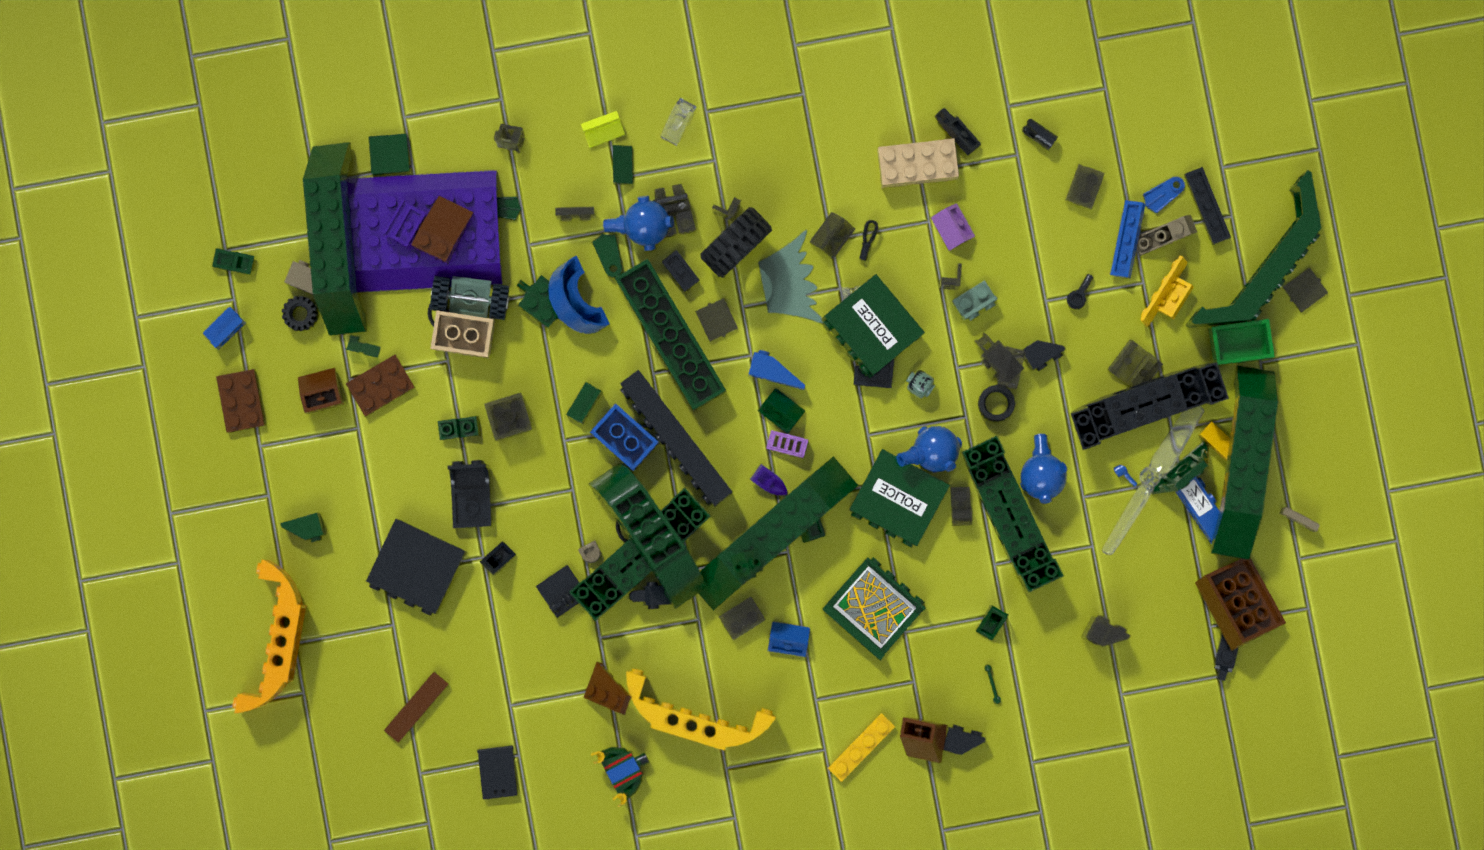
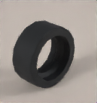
(992, 417)

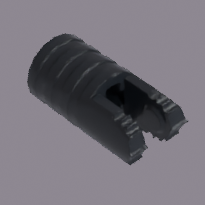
(1039, 134)

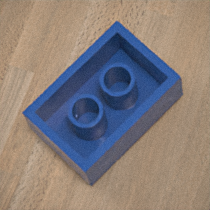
(624, 437)

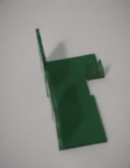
(366, 348)

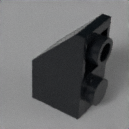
(1040, 352)
(960, 742)

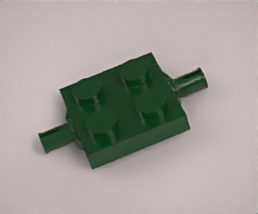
(537, 301)

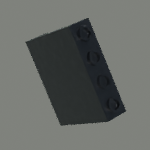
(415, 567)

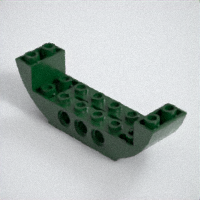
(1010, 515)
(650, 533)
(626, 565)

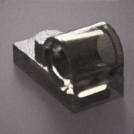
(960, 506)

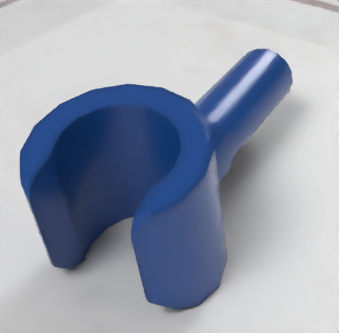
(1121, 470)

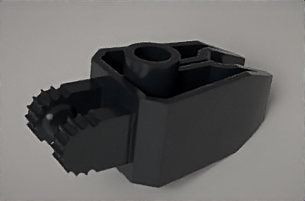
(651, 596)

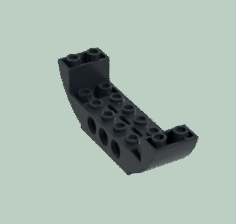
(1148, 403)

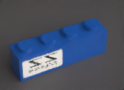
(1200, 506)

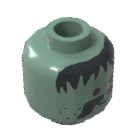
(920, 384)

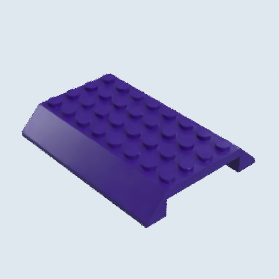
(391, 266)

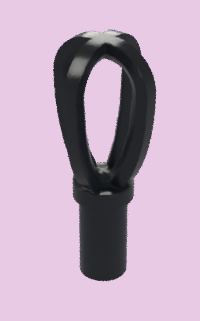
(866, 245)

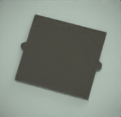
(1305, 290)
(716, 319)

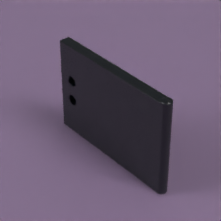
(497, 772)

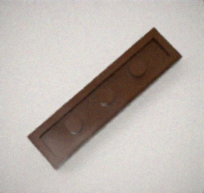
(416, 707)

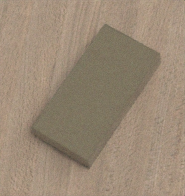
(1300, 519)

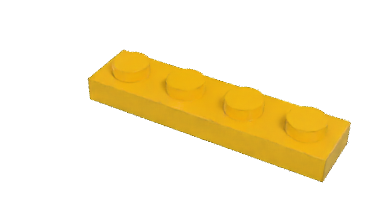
(861, 747)

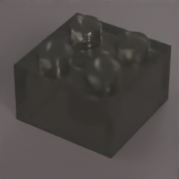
(508, 417)

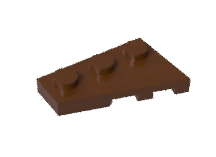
(606, 691)

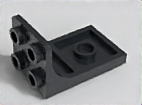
(470, 494)

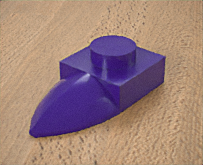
(769, 481)

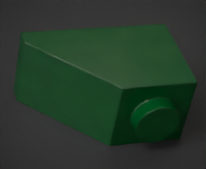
(306, 527)

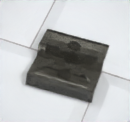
(1134, 365)

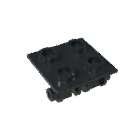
(556, 591)

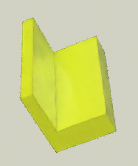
(603, 129)

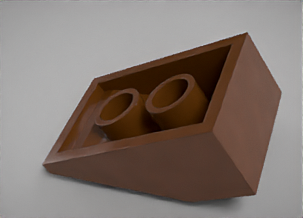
(442, 229)

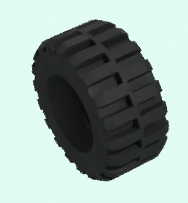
(736, 242)

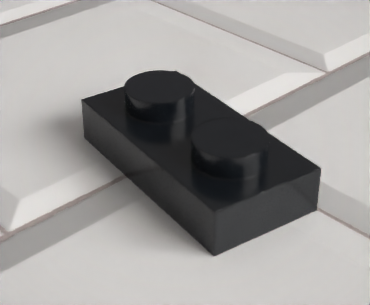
(680, 271)

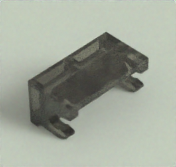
(1010, 367)

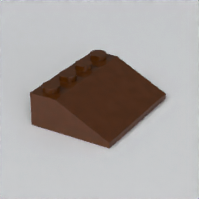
(1240, 602)

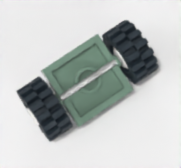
(469, 297)

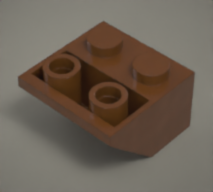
(320, 391)
(923, 739)

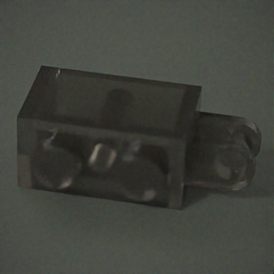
(993, 356)

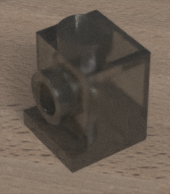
(509, 137)

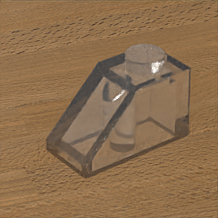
(678, 121)

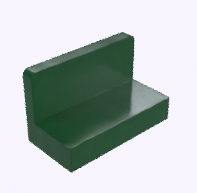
(584, 403)
(781, 410)

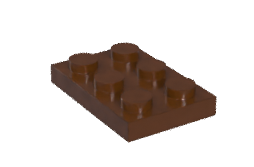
(380, 385)
(240, 401)

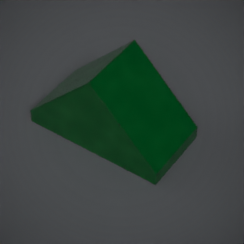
(992, 622)

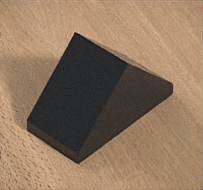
(497, 558)

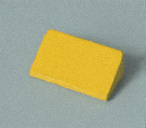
(1216, 439)

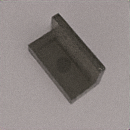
(732, 211)
(832, 235)
(952, 283)

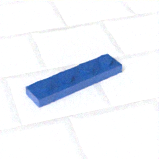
(1127, 239)

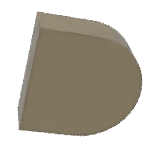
(590, 552)

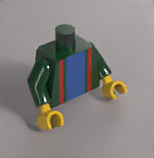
(623, 770)

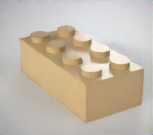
(917, 163)

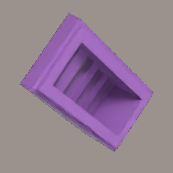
(782, 435)

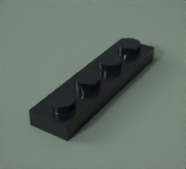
(1207, 206)

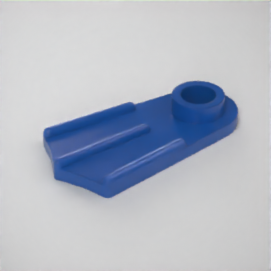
(1163, 194)

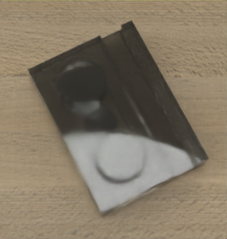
(1085, 186)
(566, 214)
(742, 618)

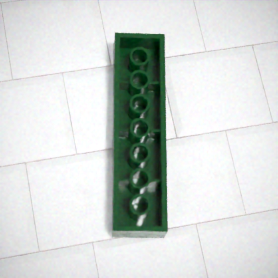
(670, 334)

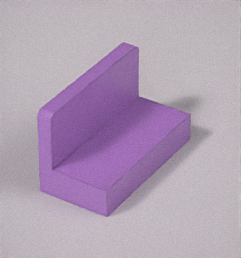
(952, 226)

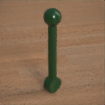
(996, 699)

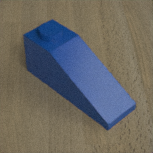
(770, 369)

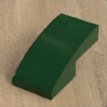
(232, 261)

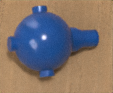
(643, 223)
(933, 449)
(1043, 474)

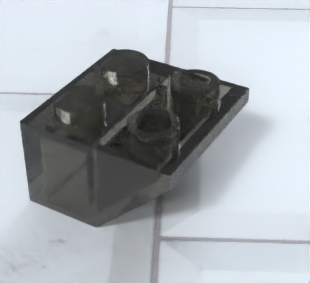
(1102, 633)

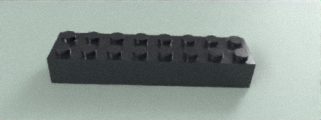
(676, 438)

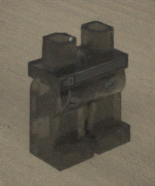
(676, 206)

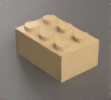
(462, 334)

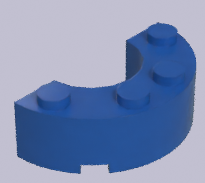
(568, 302)

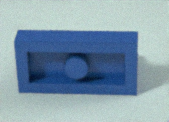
(224, 328)
(788, 639)

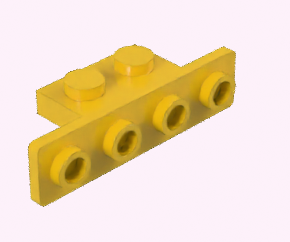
(1170, 295)

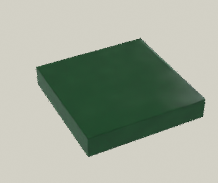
(389, 154)

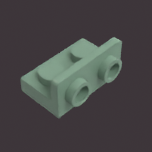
(975, 300)

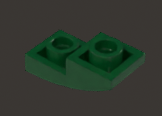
(459, 428)

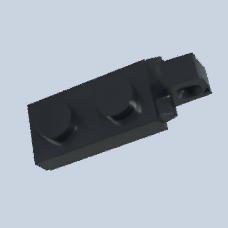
(958, 131)
(1224, 659)

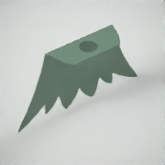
(784, 282)

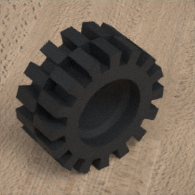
(288, 313)

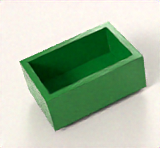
(1241, 342)

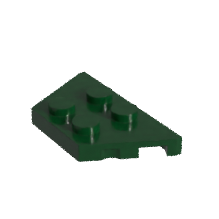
(1185, 470)

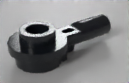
(1077, 298)

